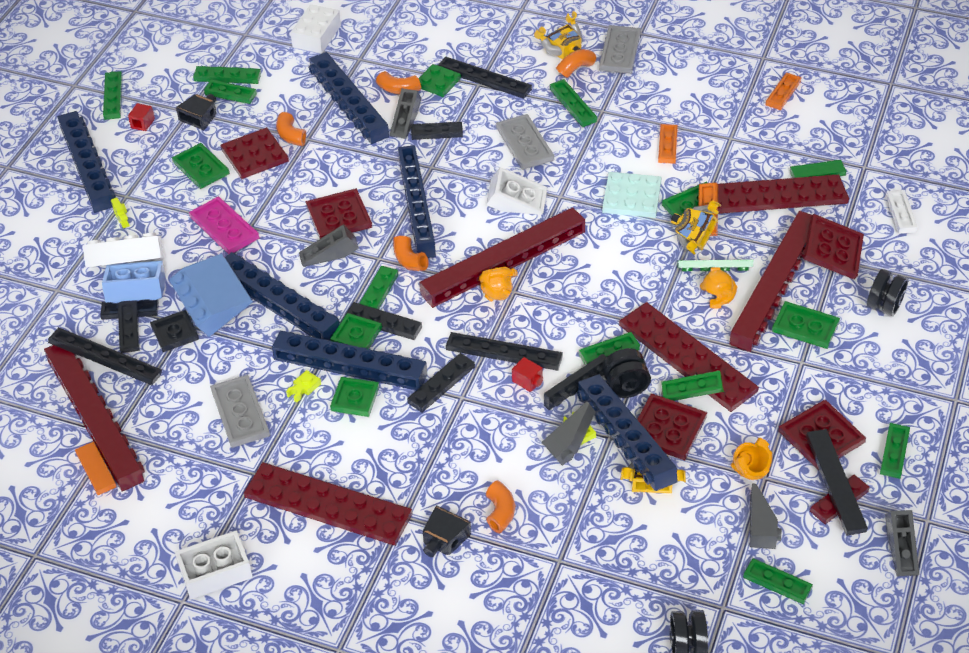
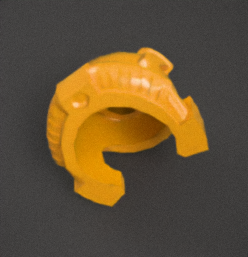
(497, 283)
(719, 284)
(752, 459)

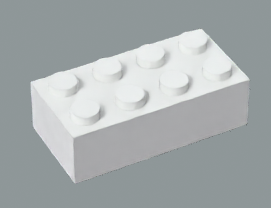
(122, 251)

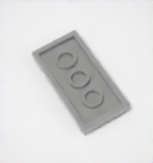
(620, 49)
(525, 141)
(239, 411)

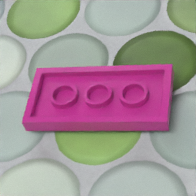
(224, 225)

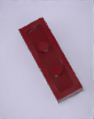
(824, 508)

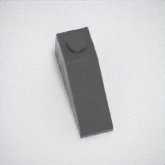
(405, 113)
(331, 247)
(568, 437)
(763, 522)
(902, 542)

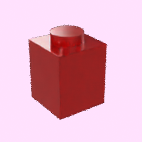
(141, 117)
(527, 374)

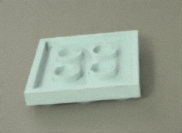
(632, 194)

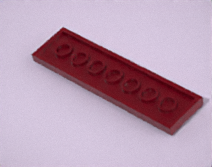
(781, 194)
(687, 353)
(329, 503)

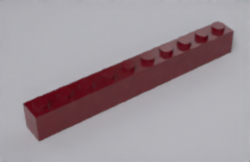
(507, 254)
(772, 286)
(96, 418)

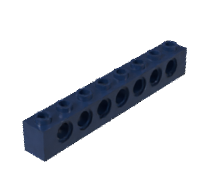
(349, 98)
(85, 160)
(416, 201)
(283, 300)
(349, 360)
(628, 433)

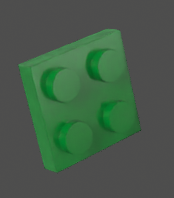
(438, 80)
(357, 331)
(354, 396)

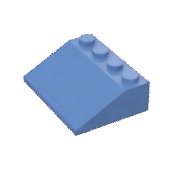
(211, 293)

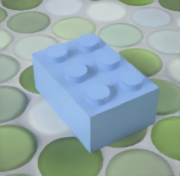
(133, 281)

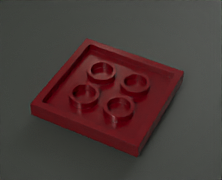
(254, 153)
(337, 210)
(833, 246)
(820, 417)
(672, 424)

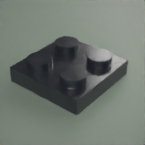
(174, 331)

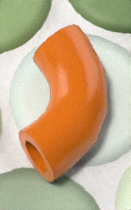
(574, 60)
(393, 84)
(288, 132)
(406, 256)
(504, 506)

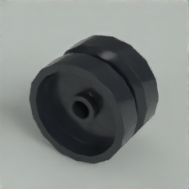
(887, 292)
(626, 372)
(690, 633)

